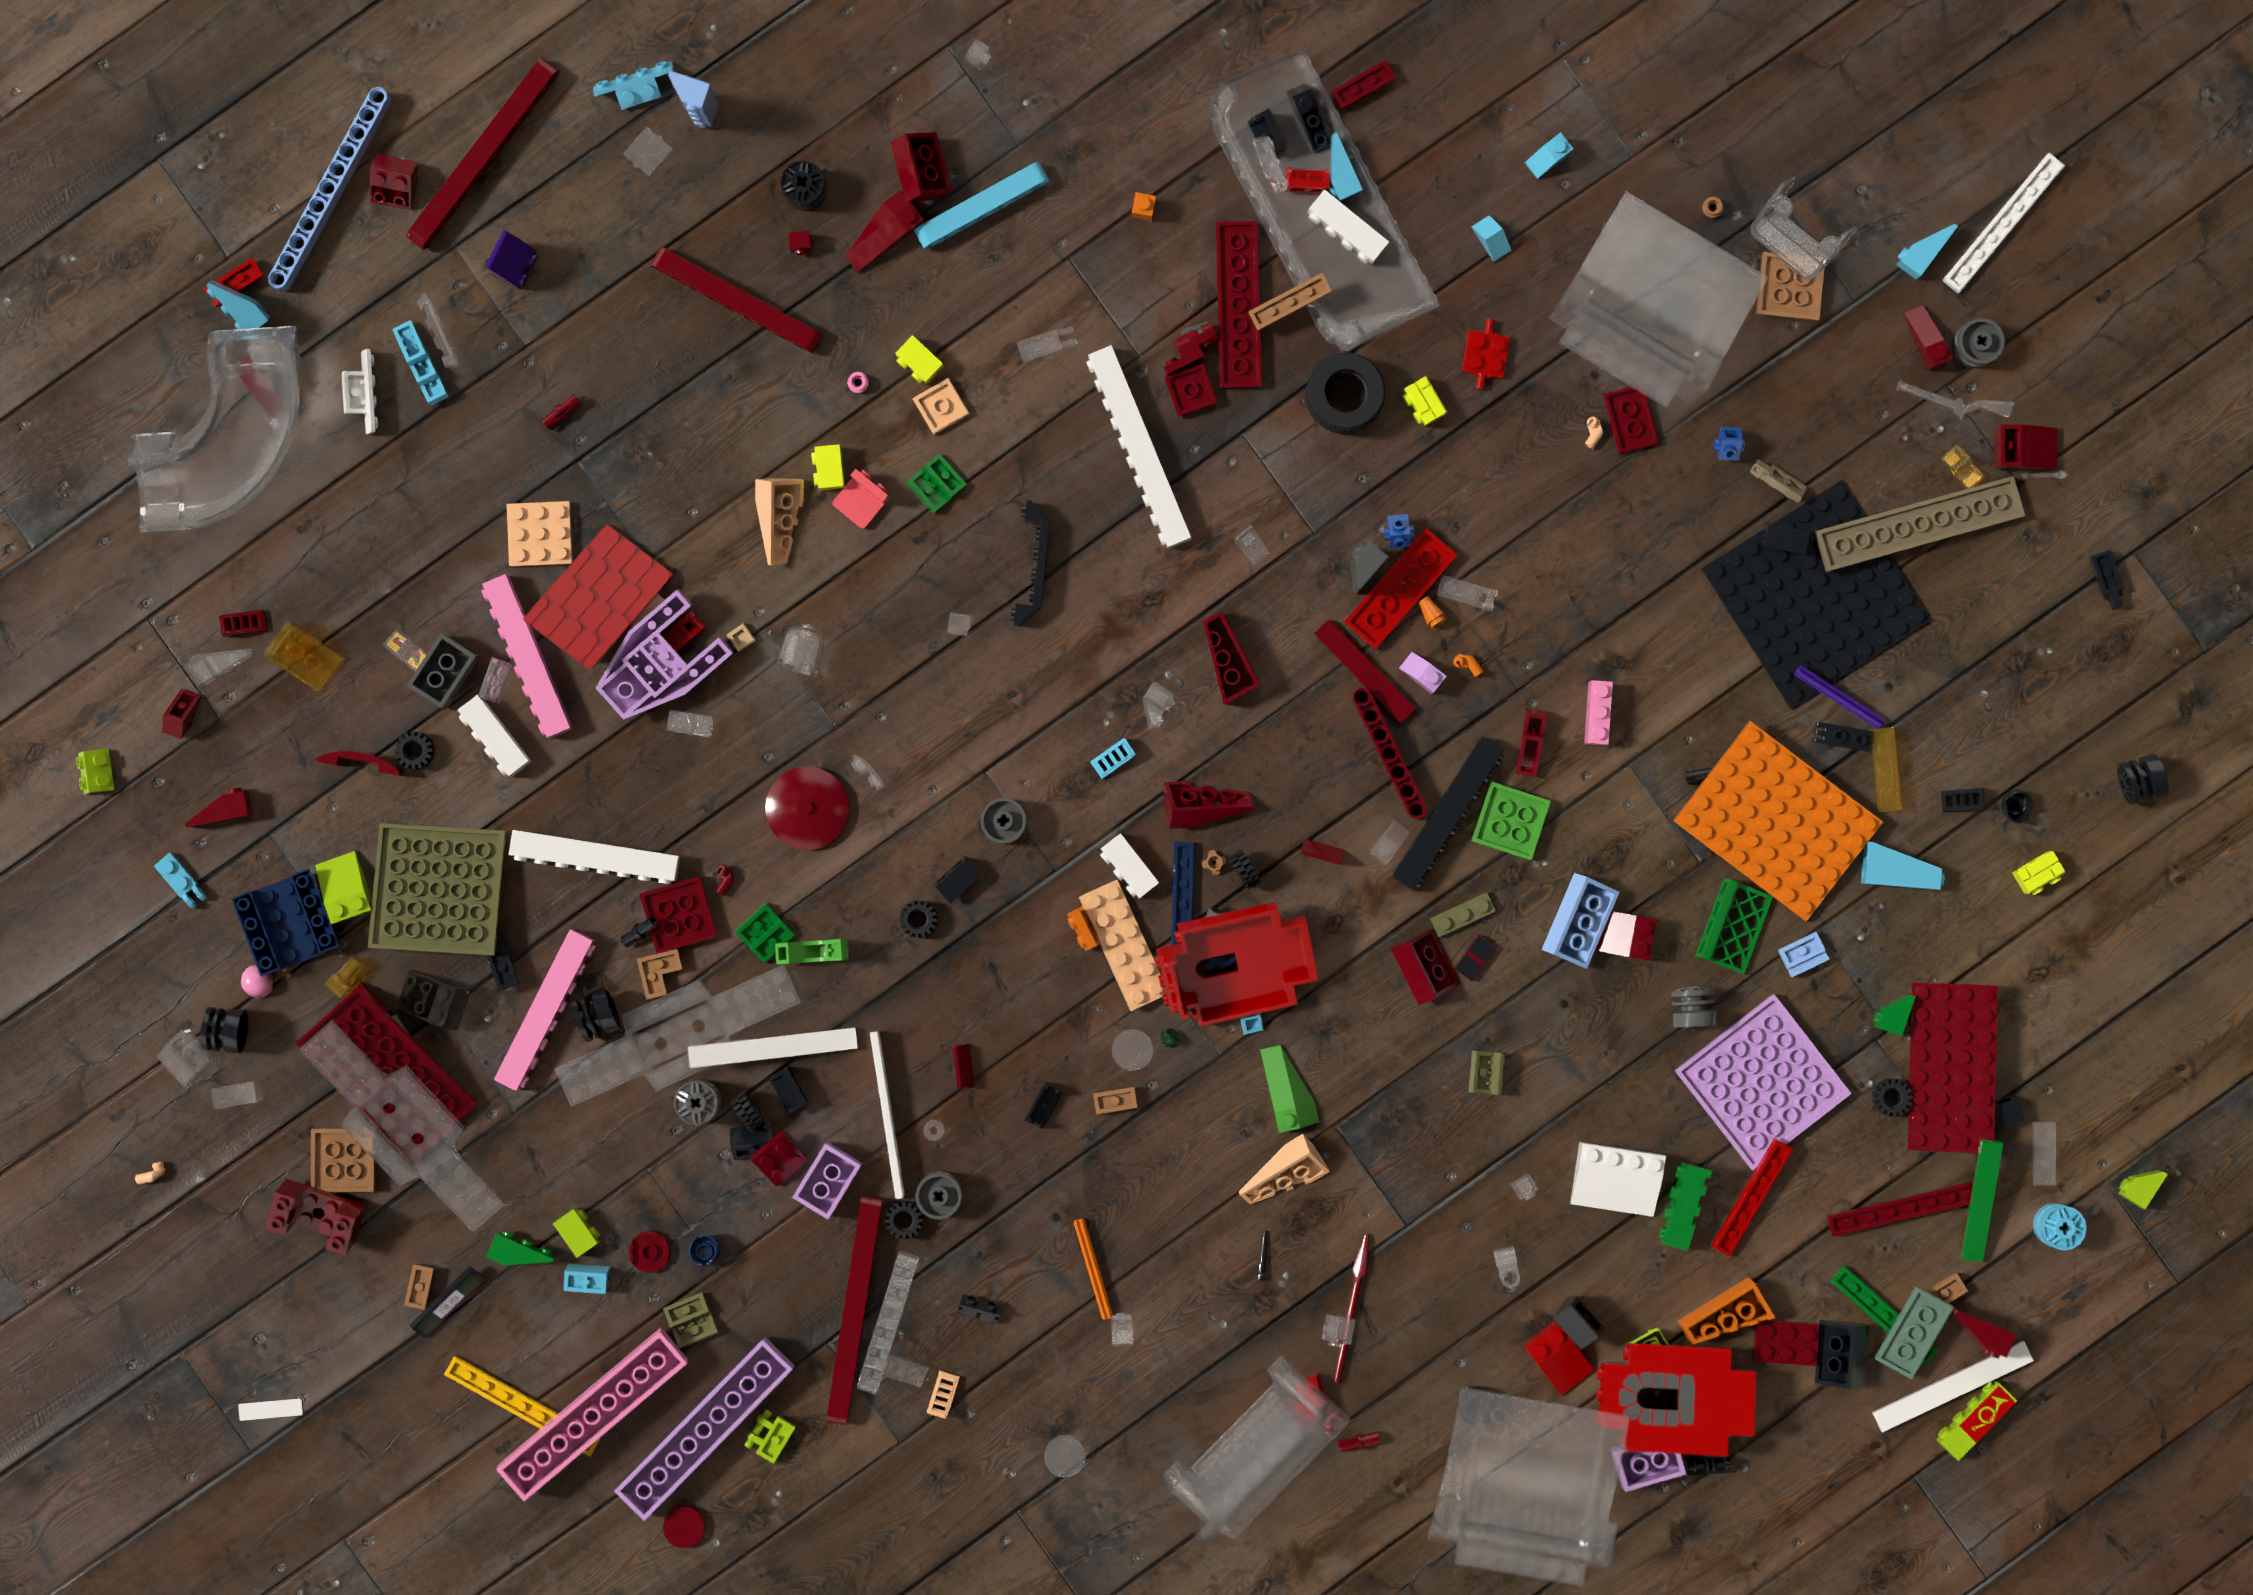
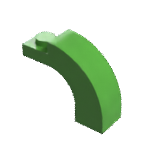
(811, 951)

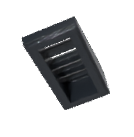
(1981, 799)

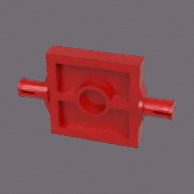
(1485, 354)

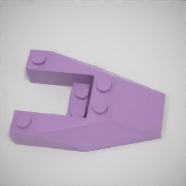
(649, 669)

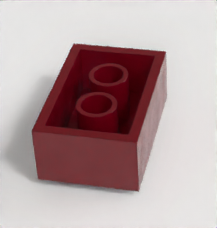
(921, 166)

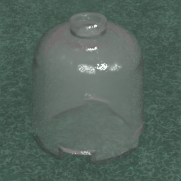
(802, 650)

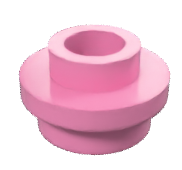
(853, 377)

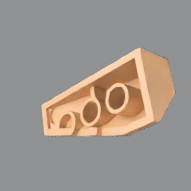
(777, 511)
(1291, 1165)

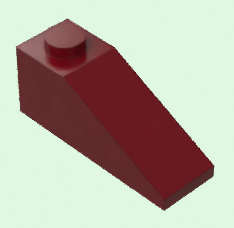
(1927, 338)
(225, 808)

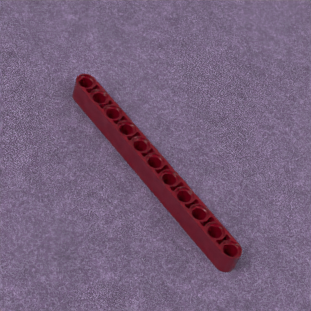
(482, 153)
(854, 1310)

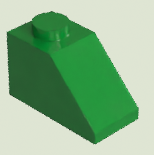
(1894, 1015)

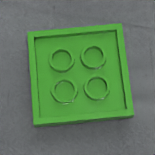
(1510, 821)

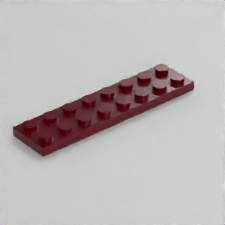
(1236, 297)

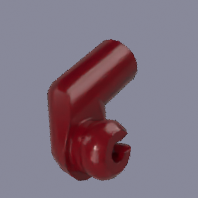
(726, 879)

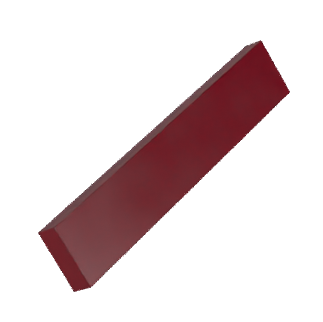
(1364, 671)

